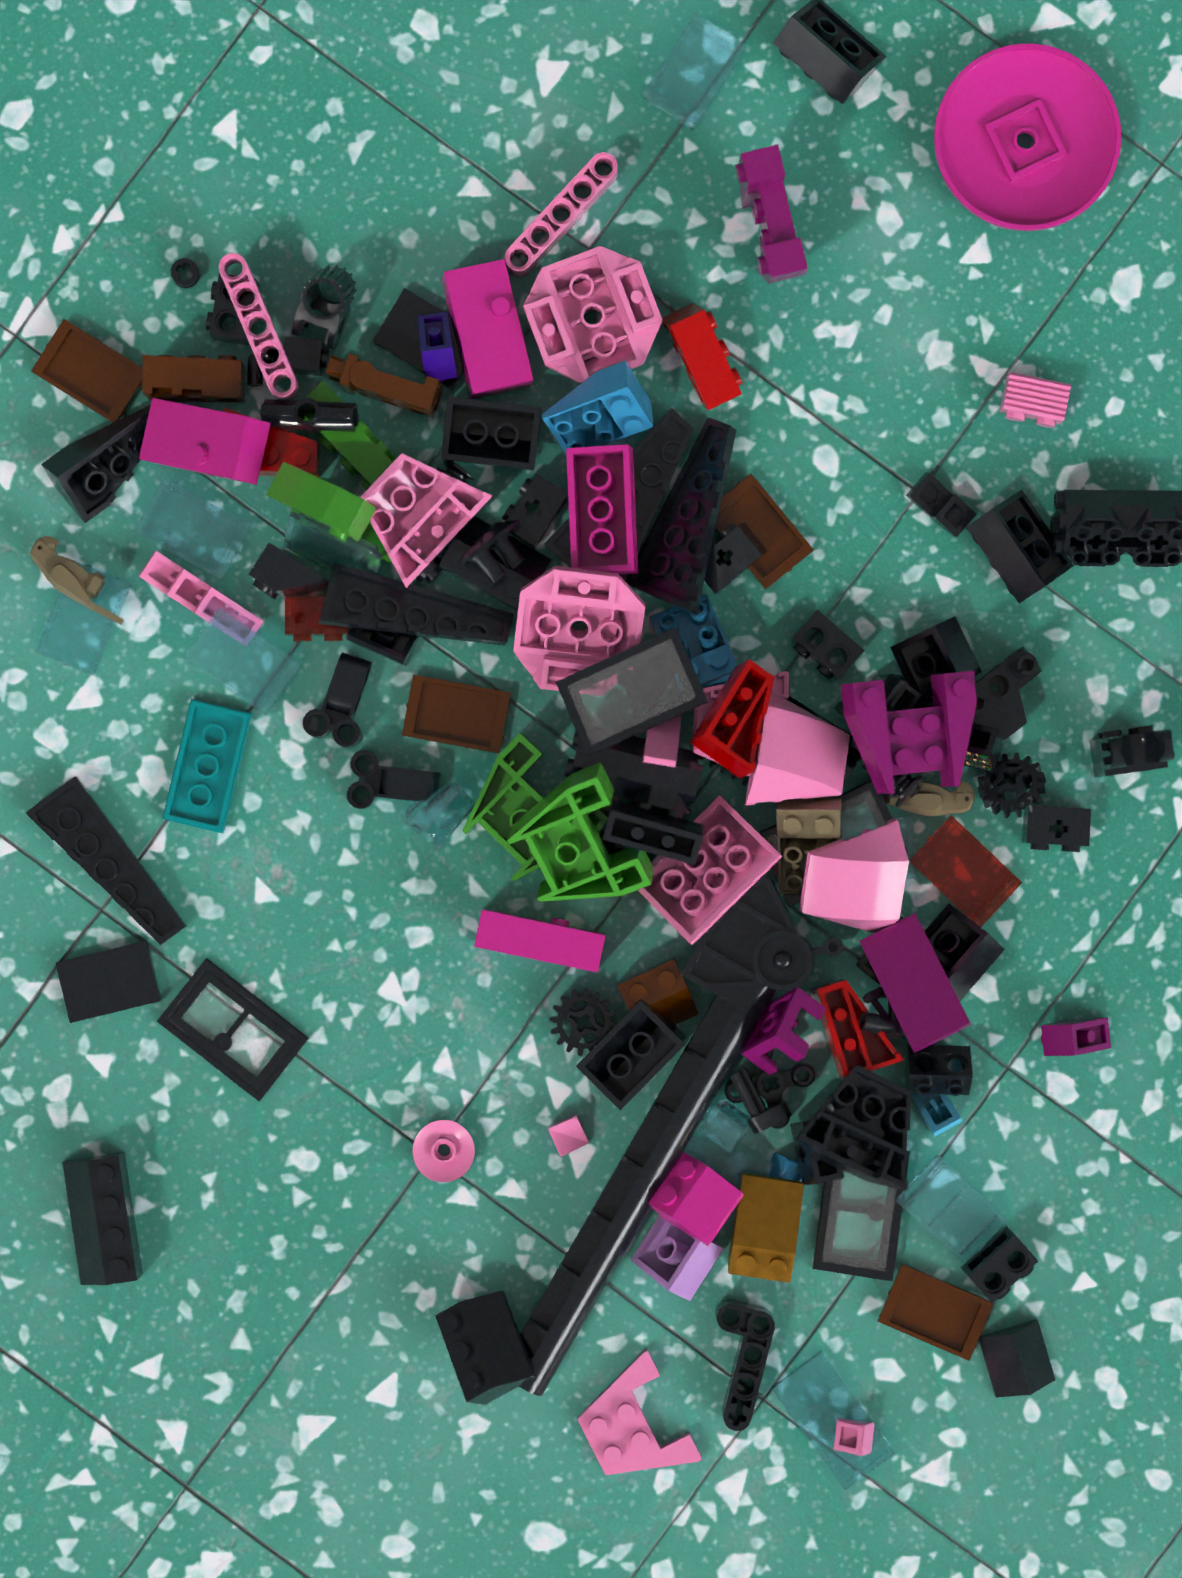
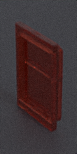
(965, 871)

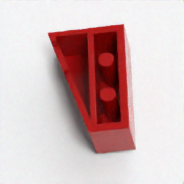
(703, 355)
(288, 448)
(736, 718)
(841, 1025)

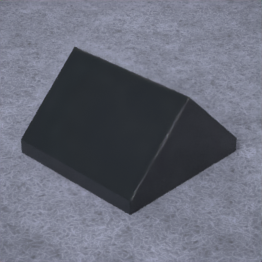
(387, 644)
(1017, 1360)

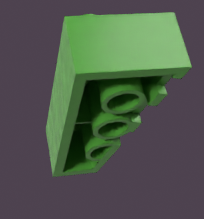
(359, 449)

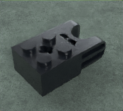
(1131, 753)

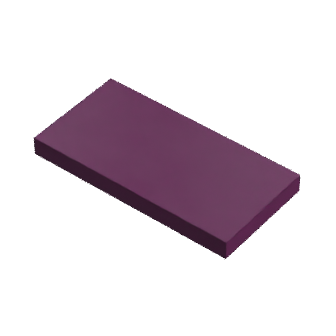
(915, 983)

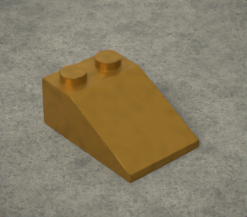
(766, 1228)

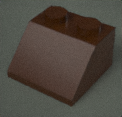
(662, 989)

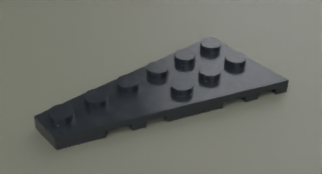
(654, 466)
(680, 541)

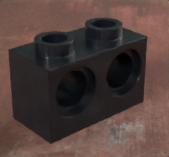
(223, 309)
(832, 639)
(939, 1070)
(994, 1259)

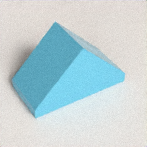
(936, 1112)

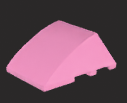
(419, 512)
(797, 756)
(858, 879)

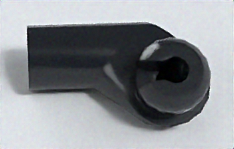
(254, 373)

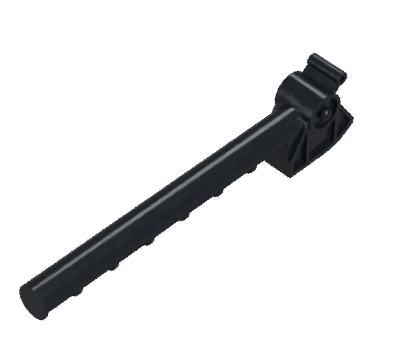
(744, 963)

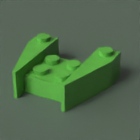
(327, 504)
(510, 796)
(571, 847)

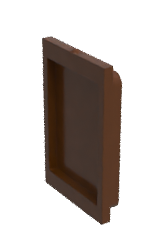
(89, 371)
(785, 544)
(456, 714)
(935, 1311)

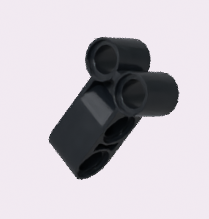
(342, 700)
(392, 782)

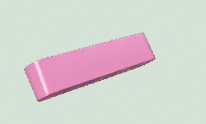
(566, 200)
(258, 312)

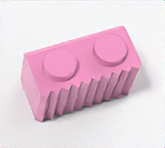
(1034, 399)

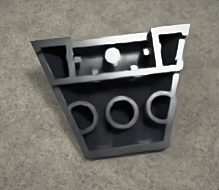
(863, 1129)

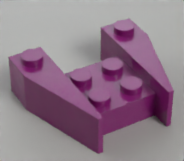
(763, 190)
(916, 737)

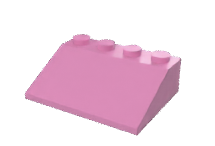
(726, 867)

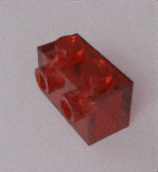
(303, 617)

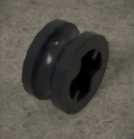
(176, 276)

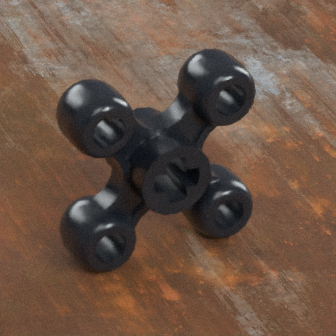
(783, 1079)

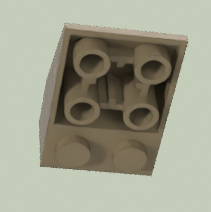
(803, 828)

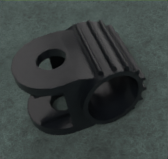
(314, 299)

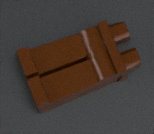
(384, 387)

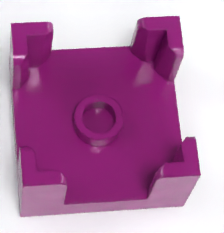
(776, 1029)

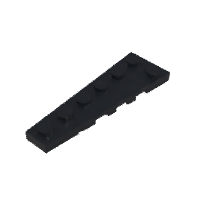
(386, 605)
(91, 840)

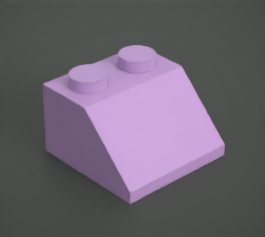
(675, 1258)

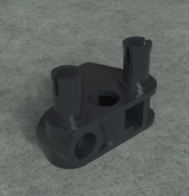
(1004, 707)

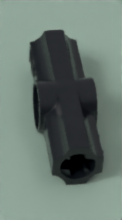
(327, 417)

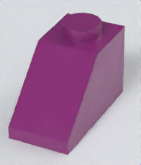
(1075, 1037)

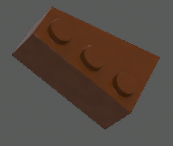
(193, 378)

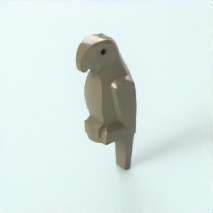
(70, 576)
(937, 801)

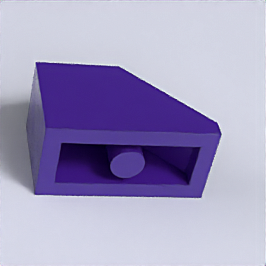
(437, 346)

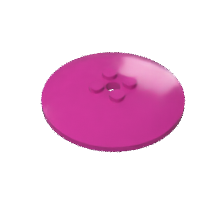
(1037, 94)

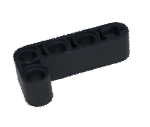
(743, 1367)

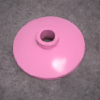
(443, 1167)

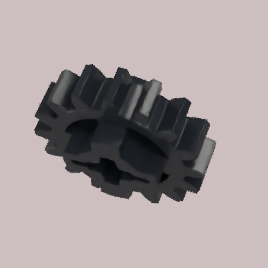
(1011, 787)
(589, 1009)

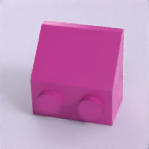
(695, 1199)

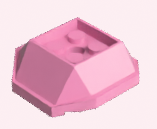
(584, 283)
(564, 595)

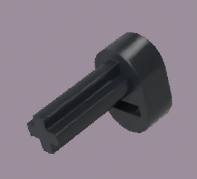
(760, 1116)

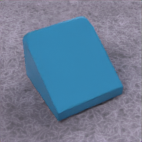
(784, 1167)

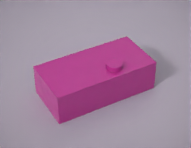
(487, 329)
(204, 441)
(602, 508)
(540, 939)

